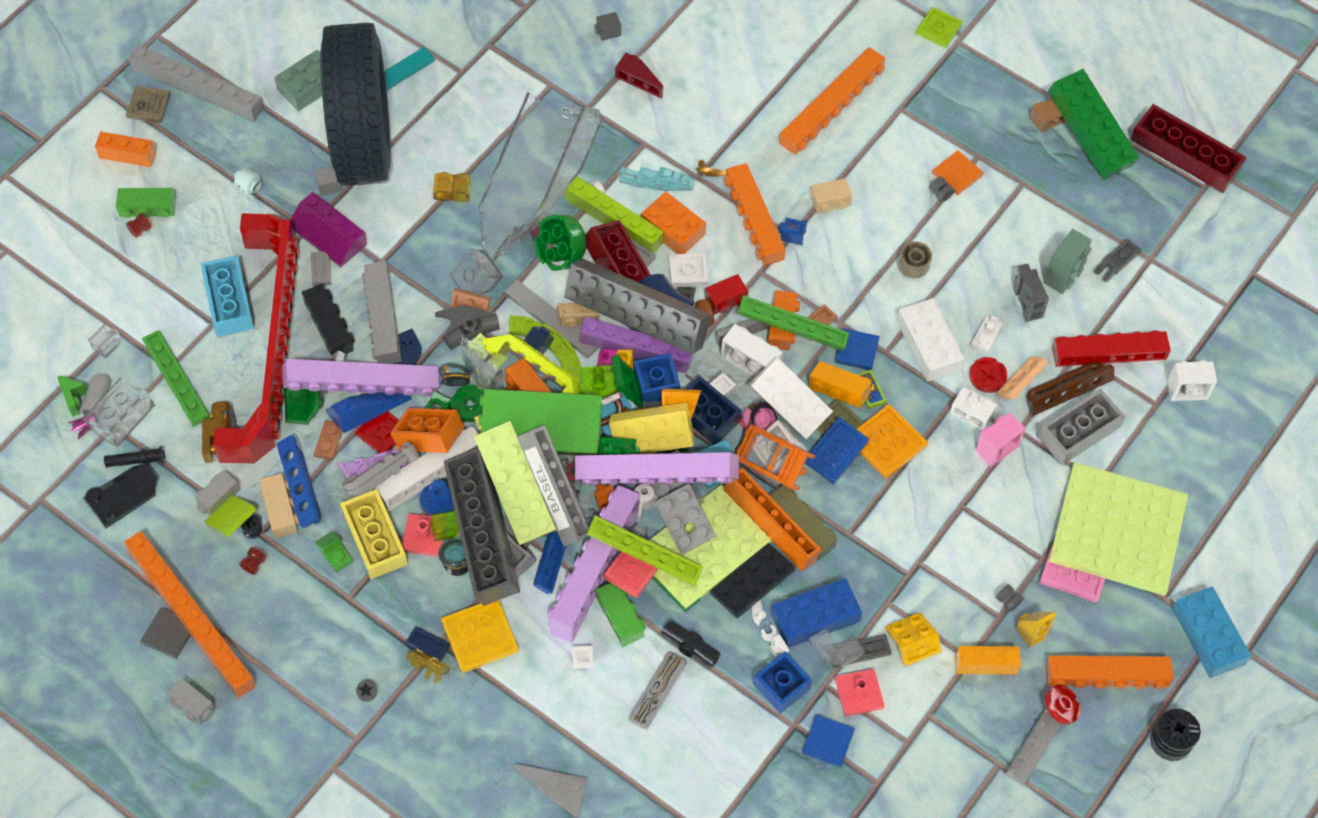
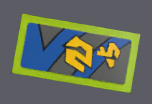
(876, 396)

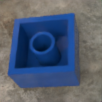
(654, 375)
(782, 682)

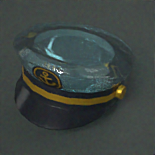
(454, 374)
(453, 557)

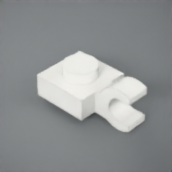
(777, 643)

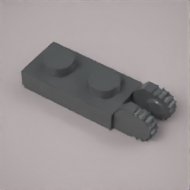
(1118, 259)

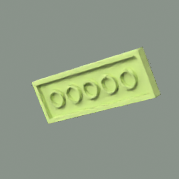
(515, 483)

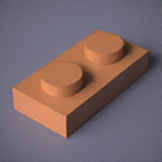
(467, 298)
(328, 441)

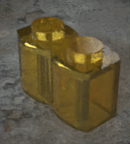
(452, 187)

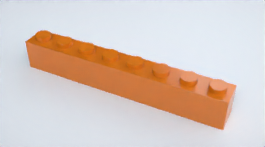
(832, 101)

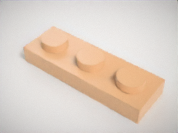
(1022, 377)

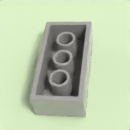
(1081, 426)

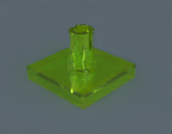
(597, 381)

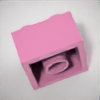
(1000, 439)

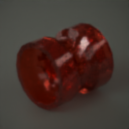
(138, 225)
(252, 561)

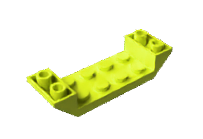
(503, 344)

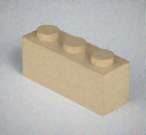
(279, 505)

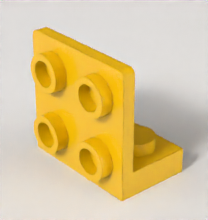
(915, 638)

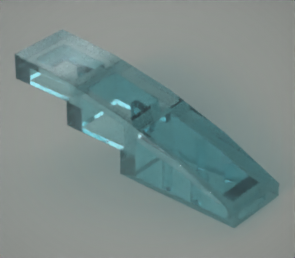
(662, 180)

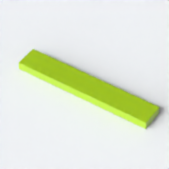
(644, 550)

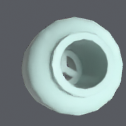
(247, 181)

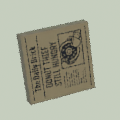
(148, 104)

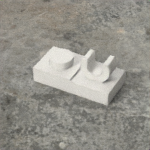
(986, 335)

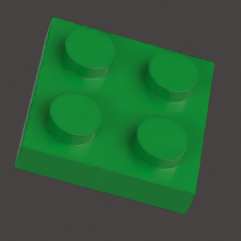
(625, 379)

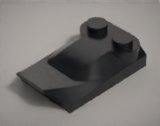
(121, 494)

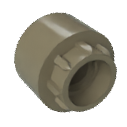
(915, 259)

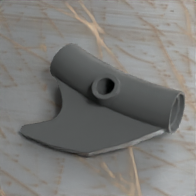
(466, 322)

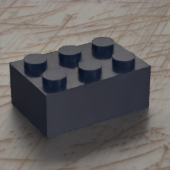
(713, 413)

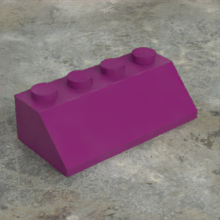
(327, 229)

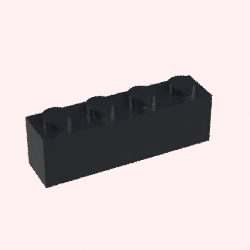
(327, 320)

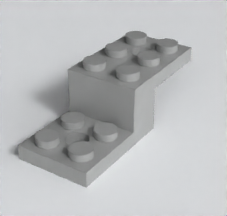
(678, 507)

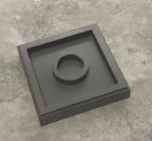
(166, 634)

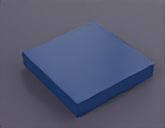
(859, 350)
(828, 740)

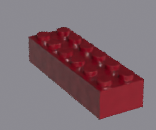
(1188, 148)

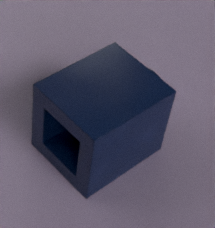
(539, 339)

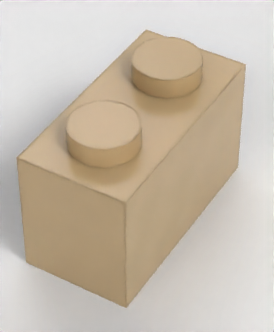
(831, 195)

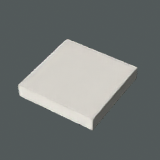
(688, 270)

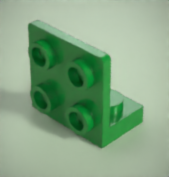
(300, 405)

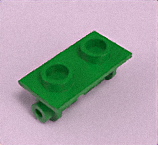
(618, 446)

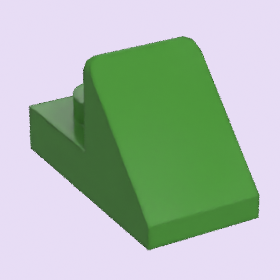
(71, 391)
(334, 551)

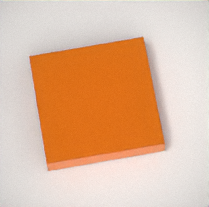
(958, 172)

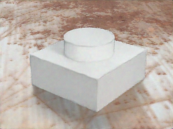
(723, 384)
(582, 657)

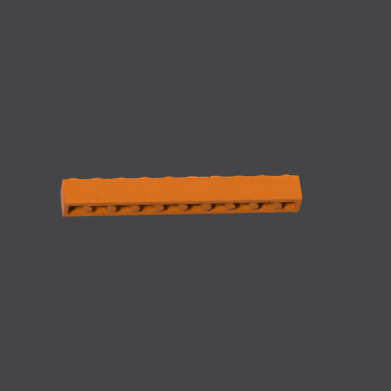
(190, 615)

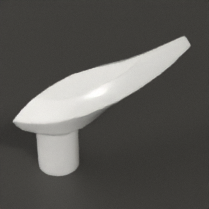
(758, 613)

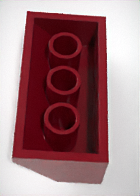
(615, 251)

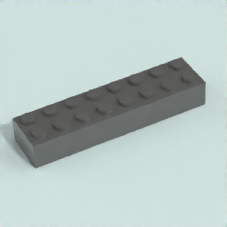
(637, 306)
(481, 528)

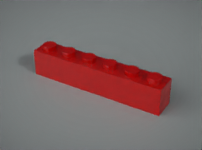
(1111, 348)

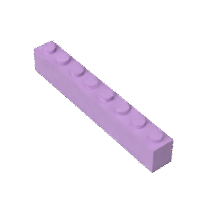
(360, 376)

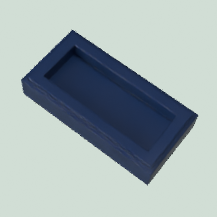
(427, 644)

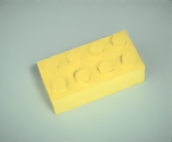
(655, 427)
(373, 534)

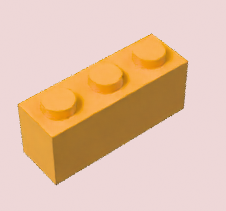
(840, 384)
(988, 660)

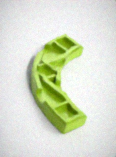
(559, 347)

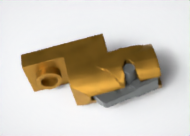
(220, 417)

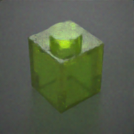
(444, 526)

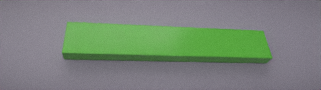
(793, 323)
(175, 378)

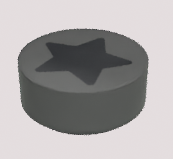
(366, 691)

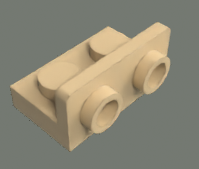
(574, 314)

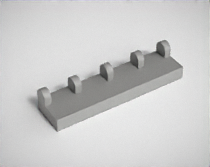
(1033, 748)

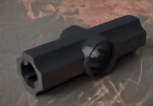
(691, 644)

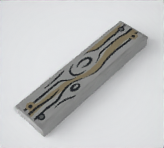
(657, 690)

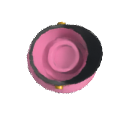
(760, 415)

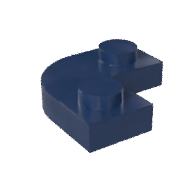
(410, 348)

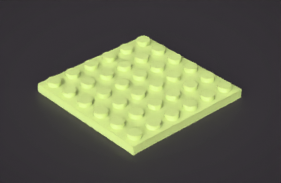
(1119, 528)

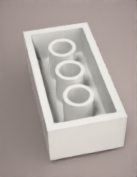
(930, 339)
(790, 397)

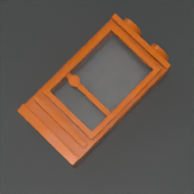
(773, 456)

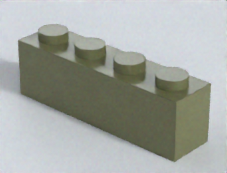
(805, 519)

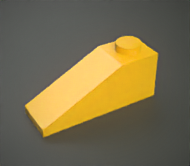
(1035, 626)

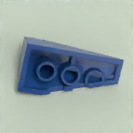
(363, 408)

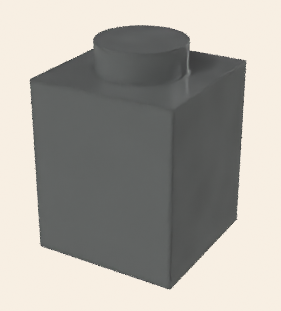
(608, 26)

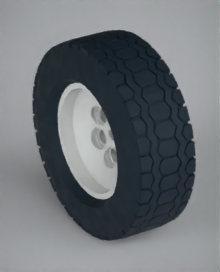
(355, 103)

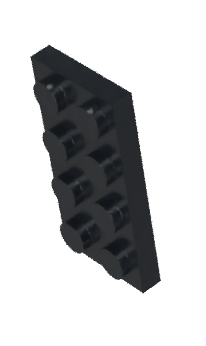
(752, 580)

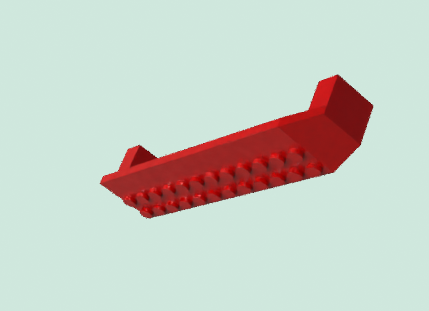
(262, 430)

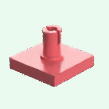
(419, 536)
(630, 574)
(859, 692)

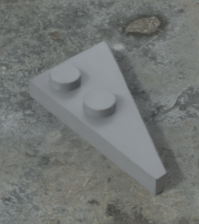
(562, 788)

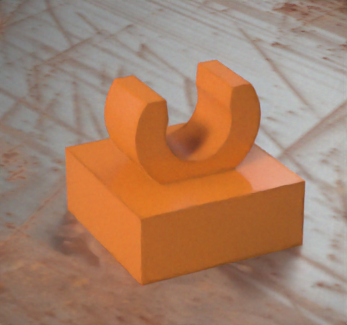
(602, 495)

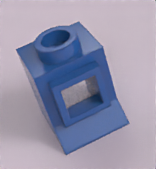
(793, 230)

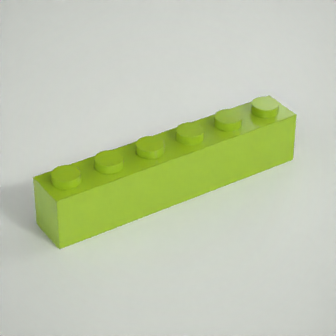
(608, 210)

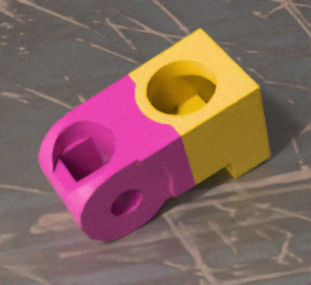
(605, 357)

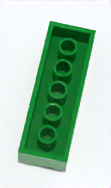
(1093, 124)

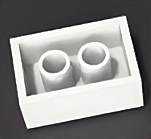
(747, 351)

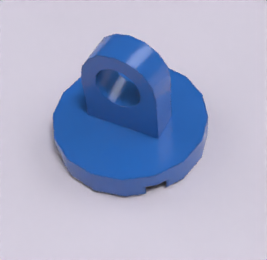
(436, 498)

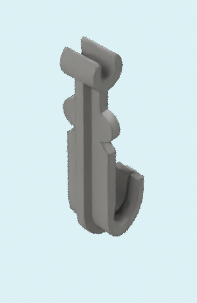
(379, 472)

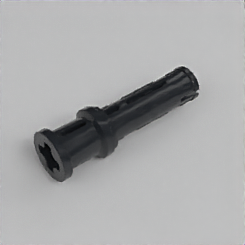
(143, 456)

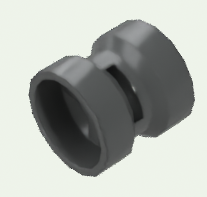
(942, 189)
(1009, 598)

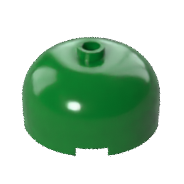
(567, 236)

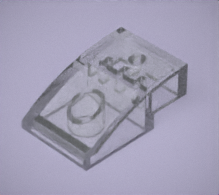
(481, 364)

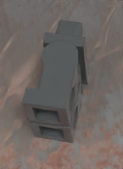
(1030, 292)

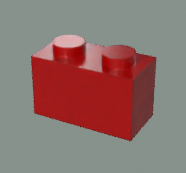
(726, 294)

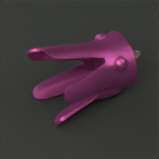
(78, 424)

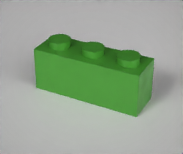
(147, 201)
(620, 614)

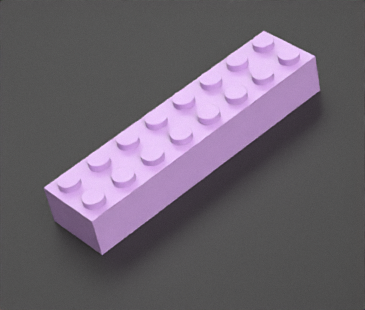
(657, 467)
(589, 569)

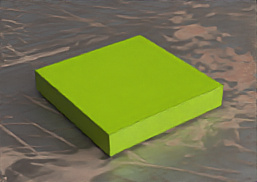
(939, 27)
(230, 515)

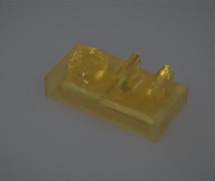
(421, 660)

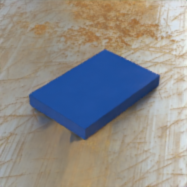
(836, 450)

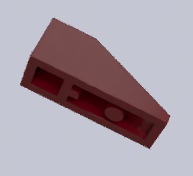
(636, 73)

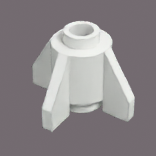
(647, 498)

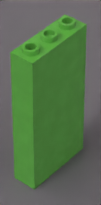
(569, 418)

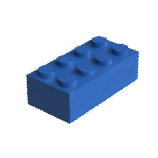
(816, 610)

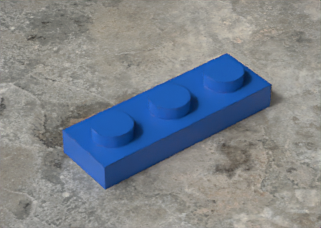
(549, 564)

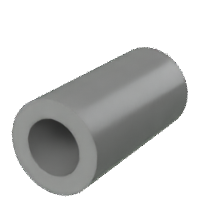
(96, 390)

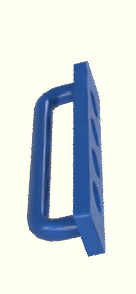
(312, 513)

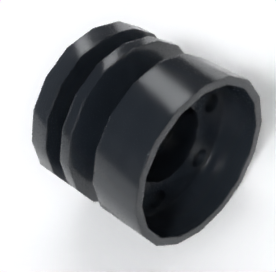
(1170, 743)

